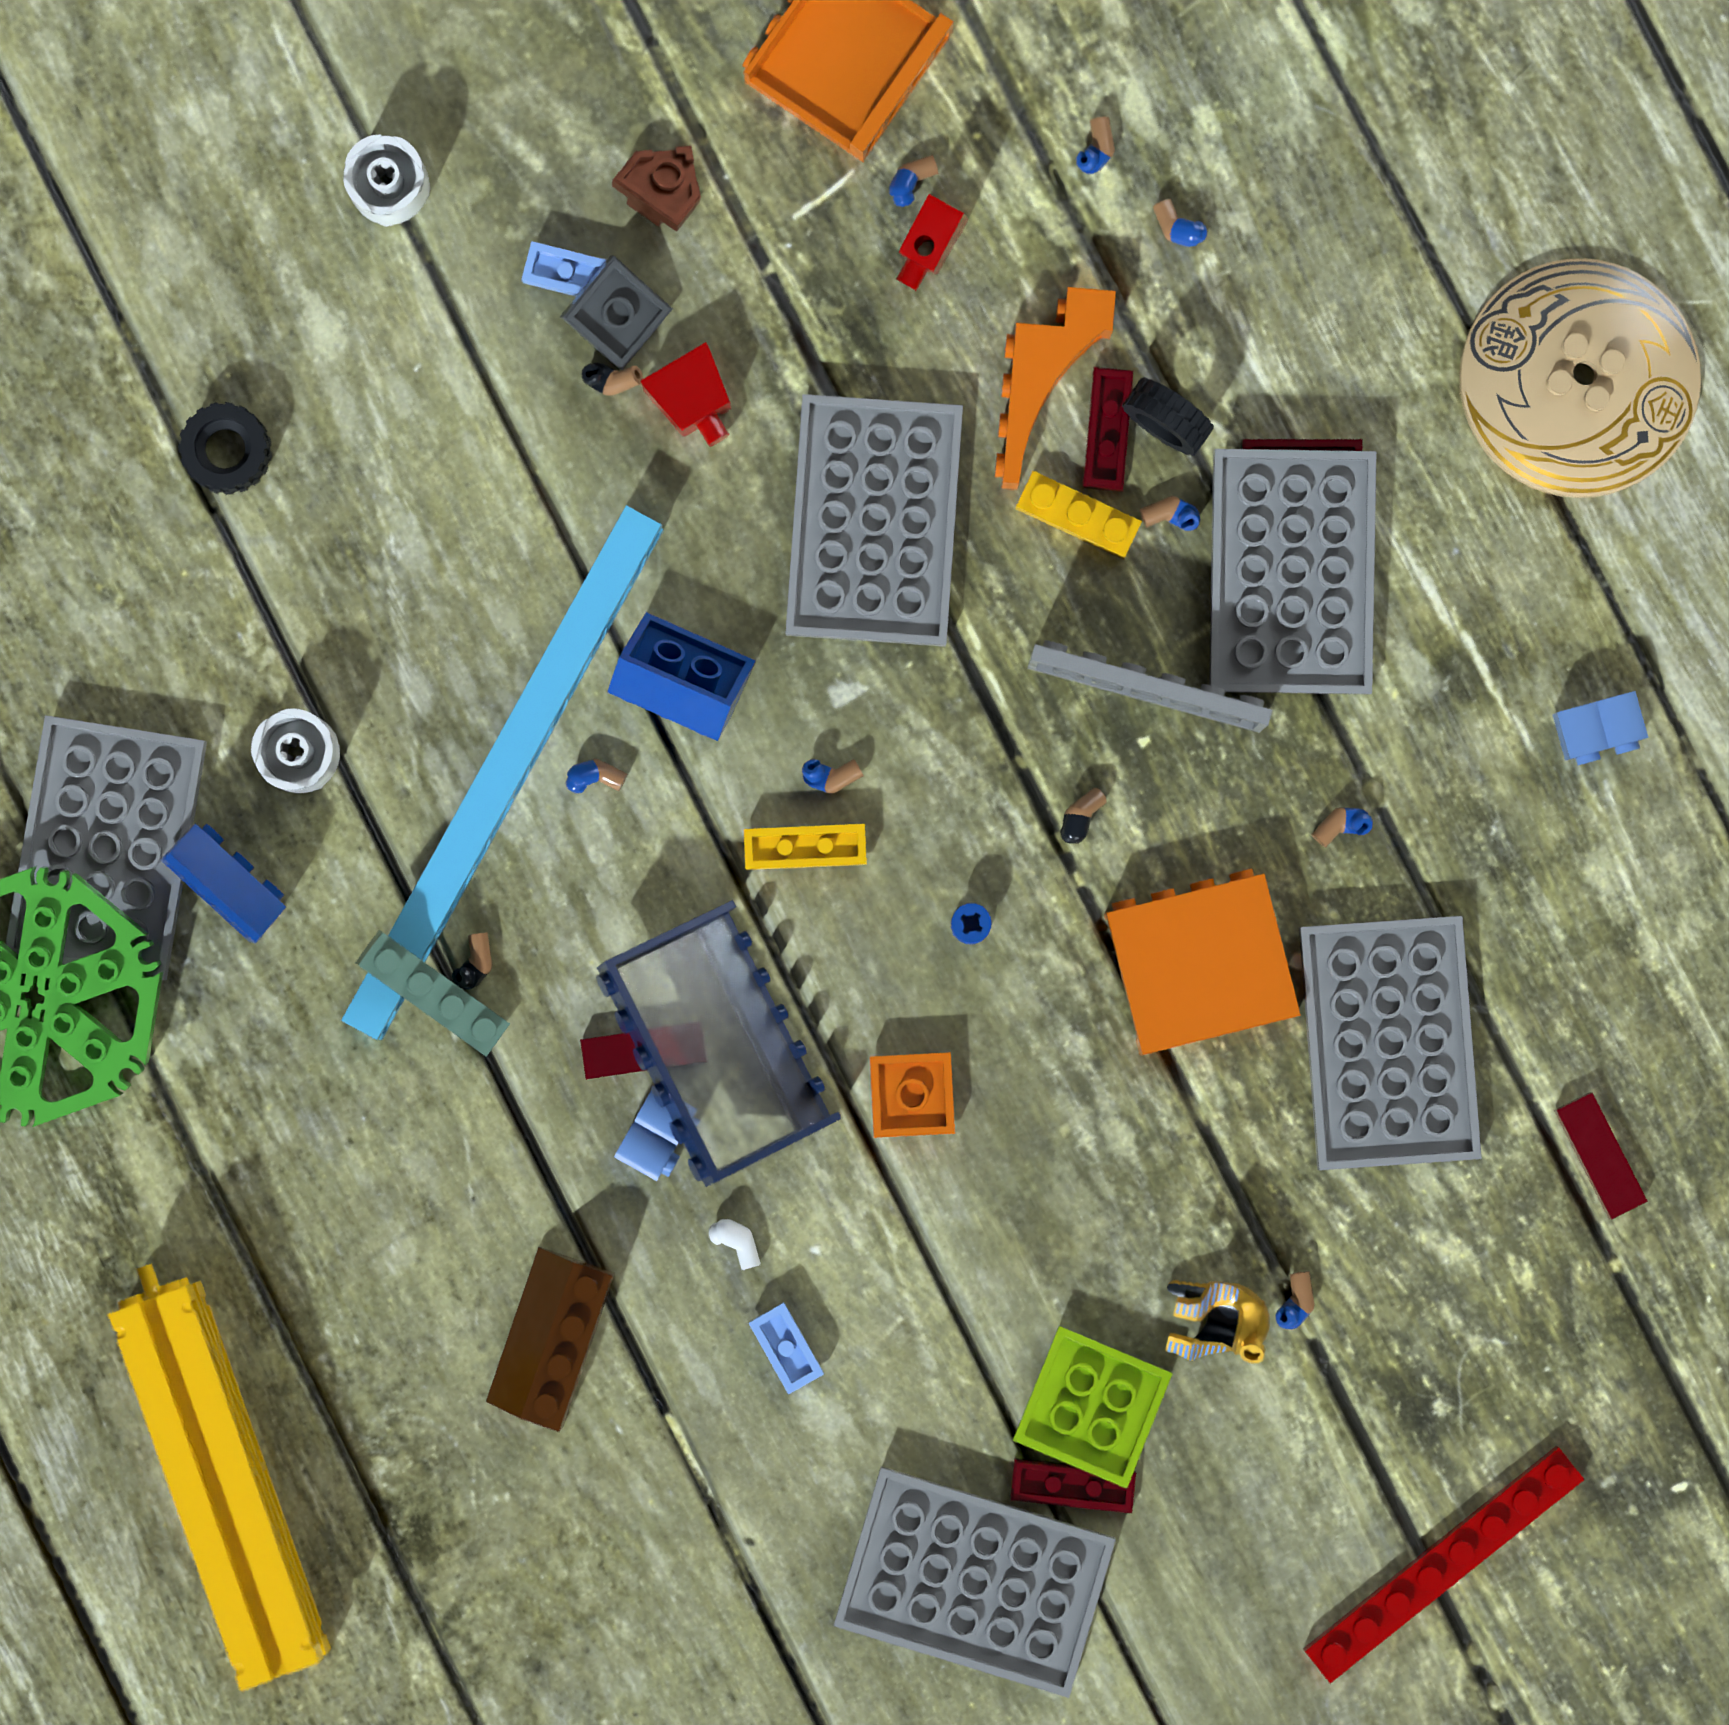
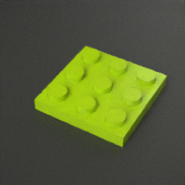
(1092, 1407)

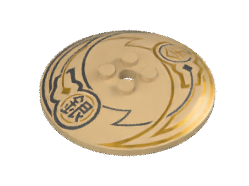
(1544, 422)

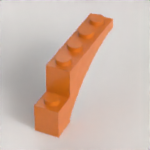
(1038, 363)

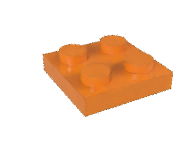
(912, 1095)

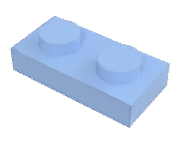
(559, 269)
(786, 1348)

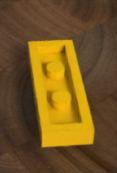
(1078, 515)
(805, 846)

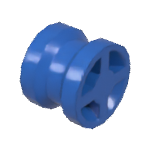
(966, 923)

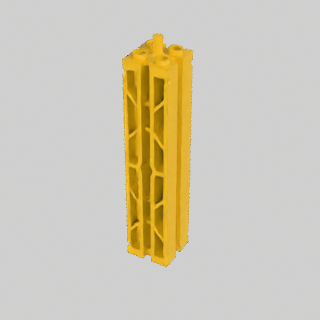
(218, 1480)

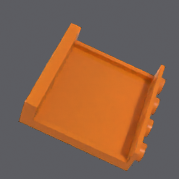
(846, 64)
(1202, 962)

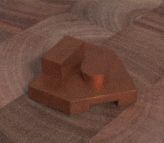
(660, 185)

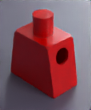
(934, 223)
(691, 394)

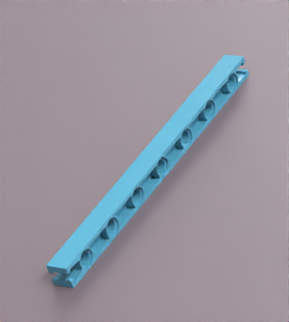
(511, 759)

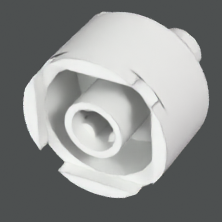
(398, 160)
(285, 730)

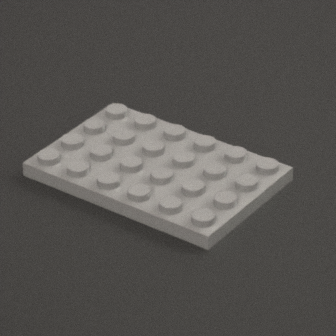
(874, 520)
(1292, 571)
(109, 811)
(1390, 1043)
(974, 1581)

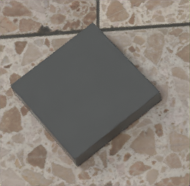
(616, 312)

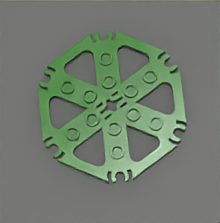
(65, 1020)

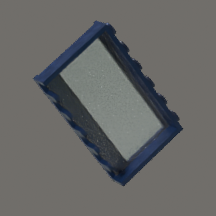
(714, 1045)

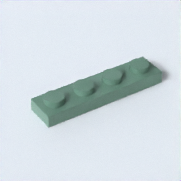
(432, 993)

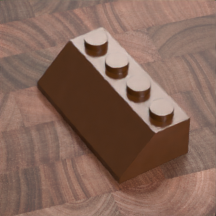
(550, 1339)

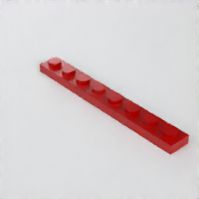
(1443, 1564)

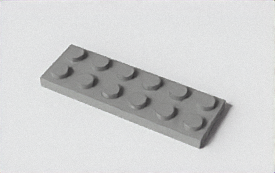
(1163, 691)

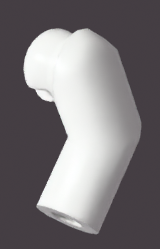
(736, 1237)

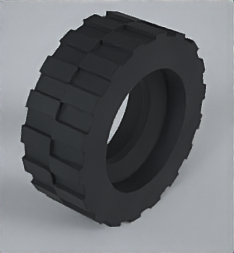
(1168, 416)
(216, 418)

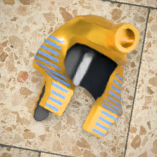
(1235, 1320)

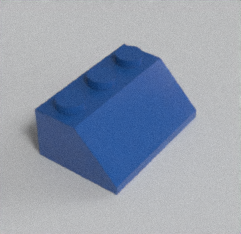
(680, 676)
(225, 882)

